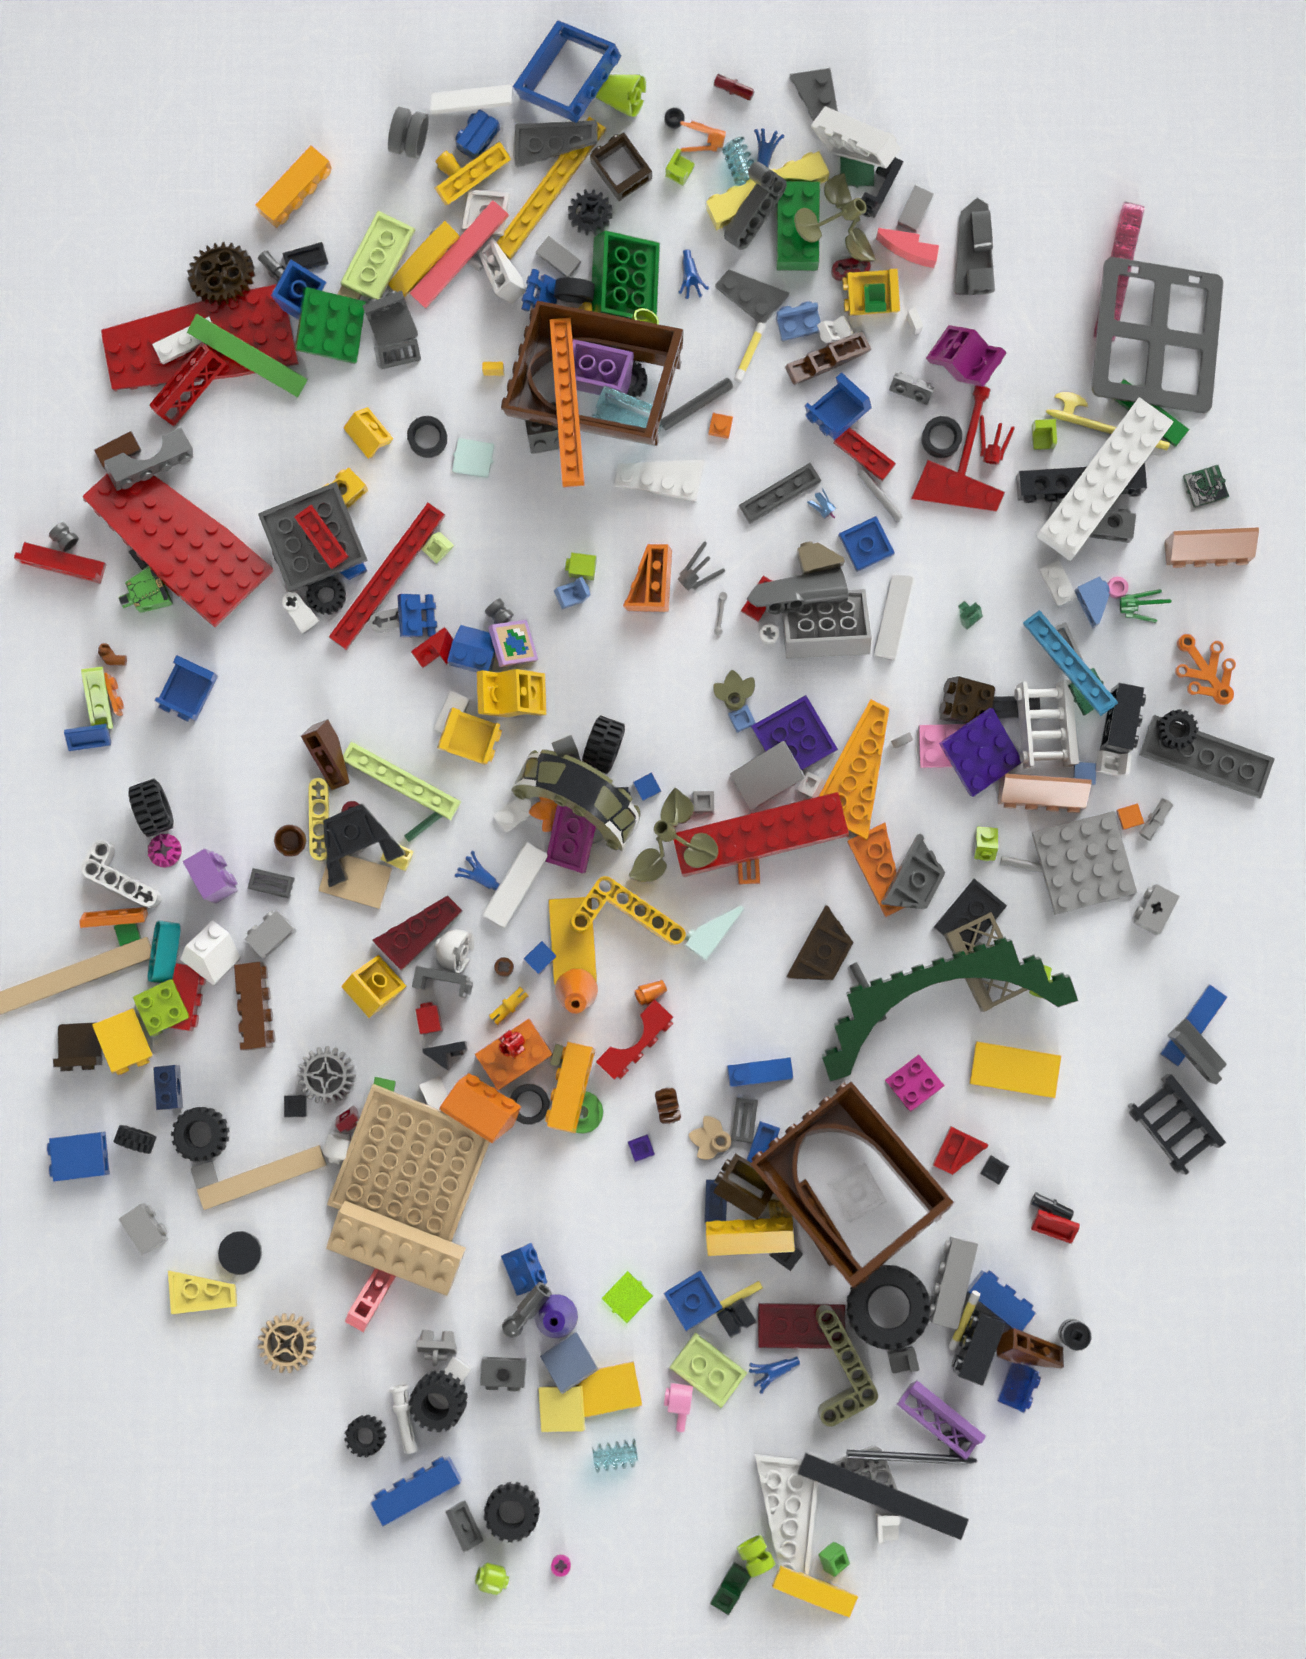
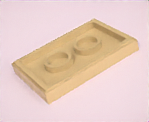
(365, 884)

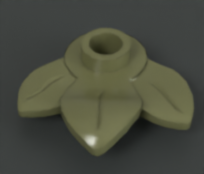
(734, 688)

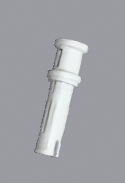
(402, 1407)

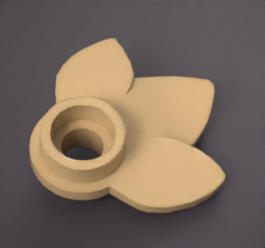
(707, 1137)

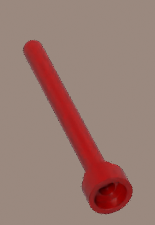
(980, 395)

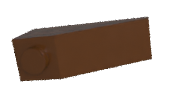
(327, 753)
(1029, 1350)

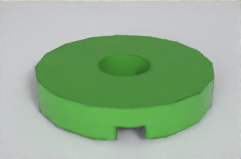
(594, 1116)

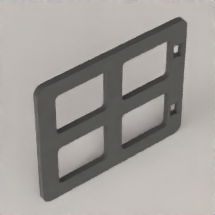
(1157, 335)

